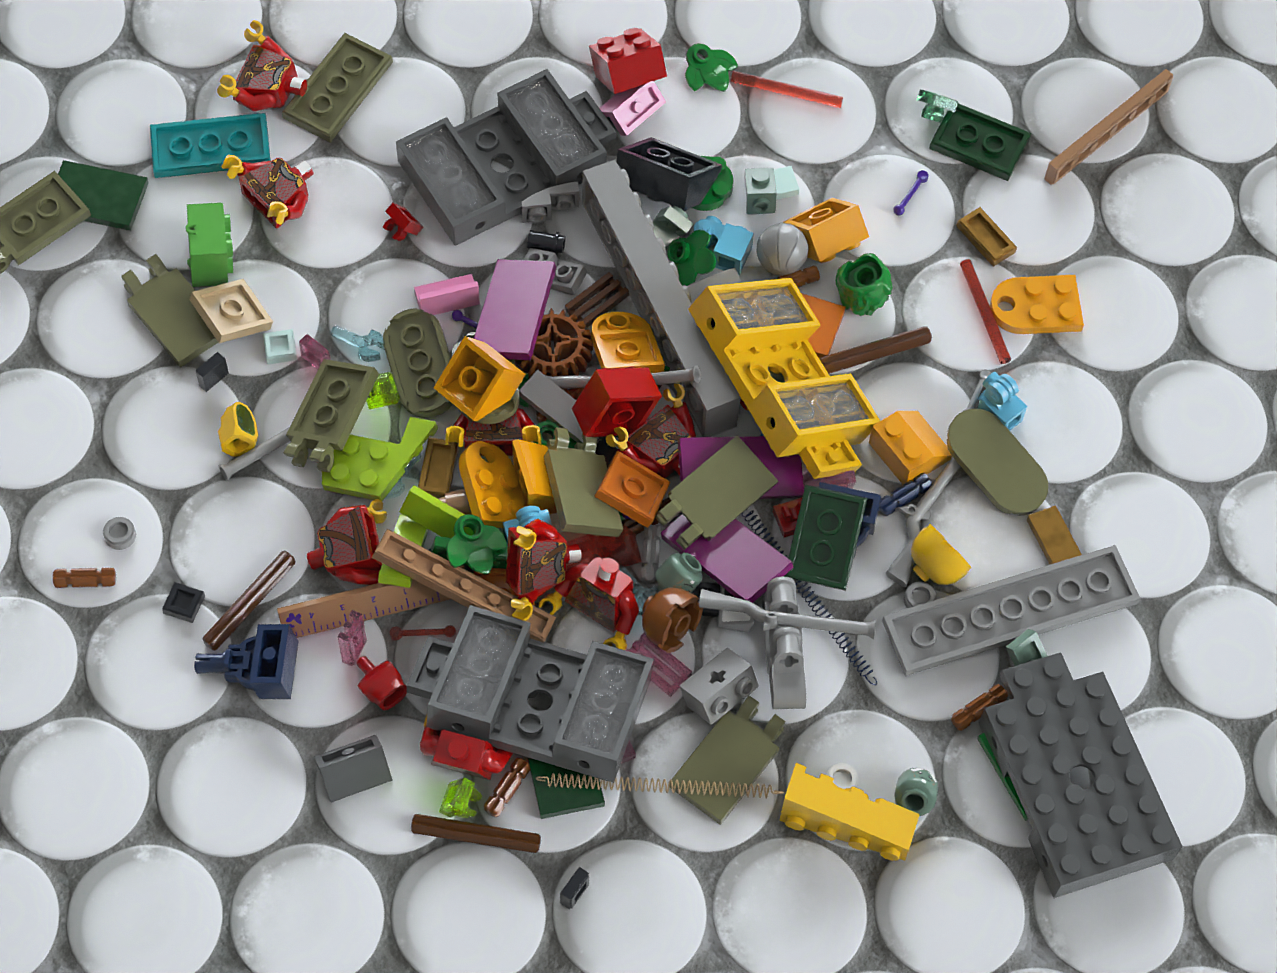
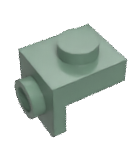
(760, 191)
(671, 224)
(1026, 648)

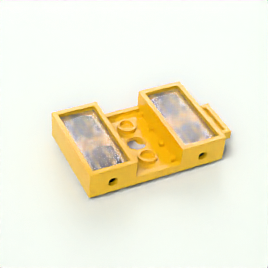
(811, 412)

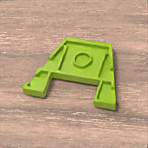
(373, 466)

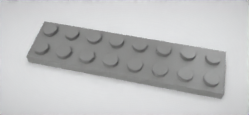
(1006, 608)

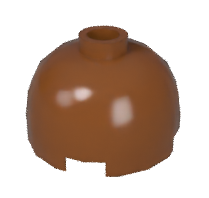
(669, 617)

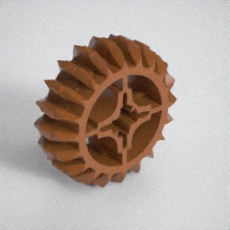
(573, 344)

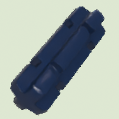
(904, 494)

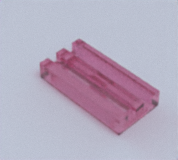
(353, 634)
(638, 646)

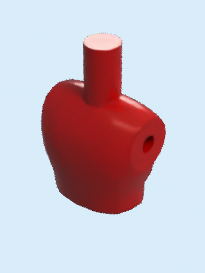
(382, 683)

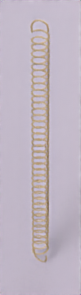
(661, 789)

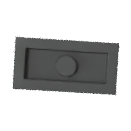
(353, 768)

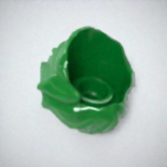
(864, 284)

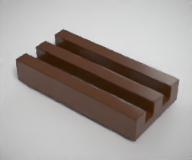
(614, 285)

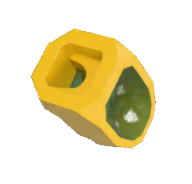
(237, 430)

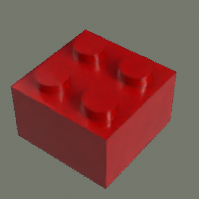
(627, 60)
(616, 400)

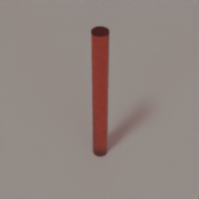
(787, 89)
(985, 311)

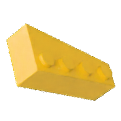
(847, 815)

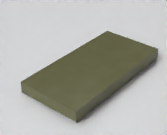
(337, 87)

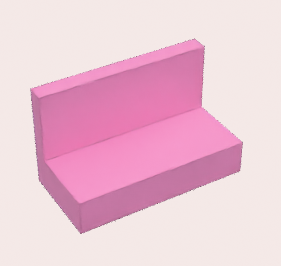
(633, 107)
(448, 295)

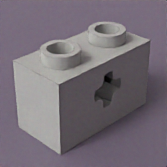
(719, 686)

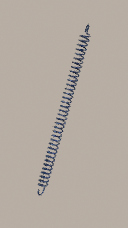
(804, 584)

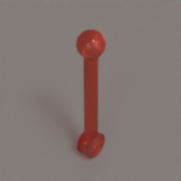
(396, 632)

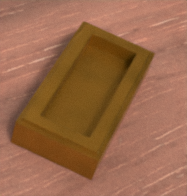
(986, 236)
(438, 467)
(1053, 535)

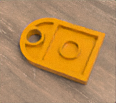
(1038, 305)
(627, 344)
(490, 485)

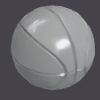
(782, 249)

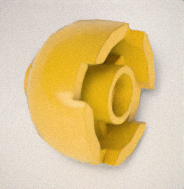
(937, 558)

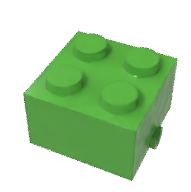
(209, 244)

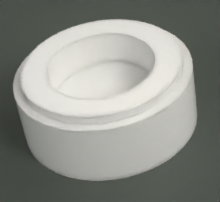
(844, 775)

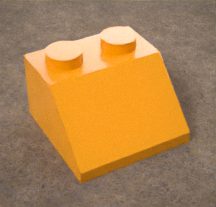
(831, 228)
(478, 379)
(908, 445)
(533, 475)

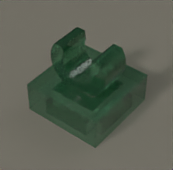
(935, 105)

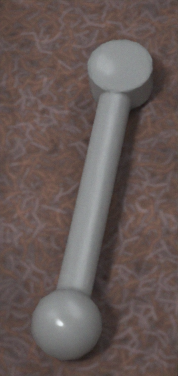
(982, 376)

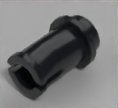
(546, 241)

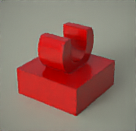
(403, 220)
(787, 515)

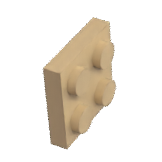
(231, 310)

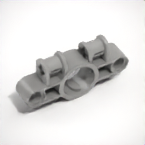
(784, 648)

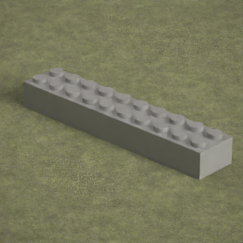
(658, 294)

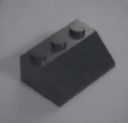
(667, 172)

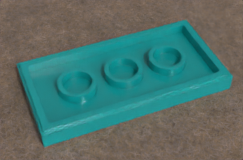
(205, 143)

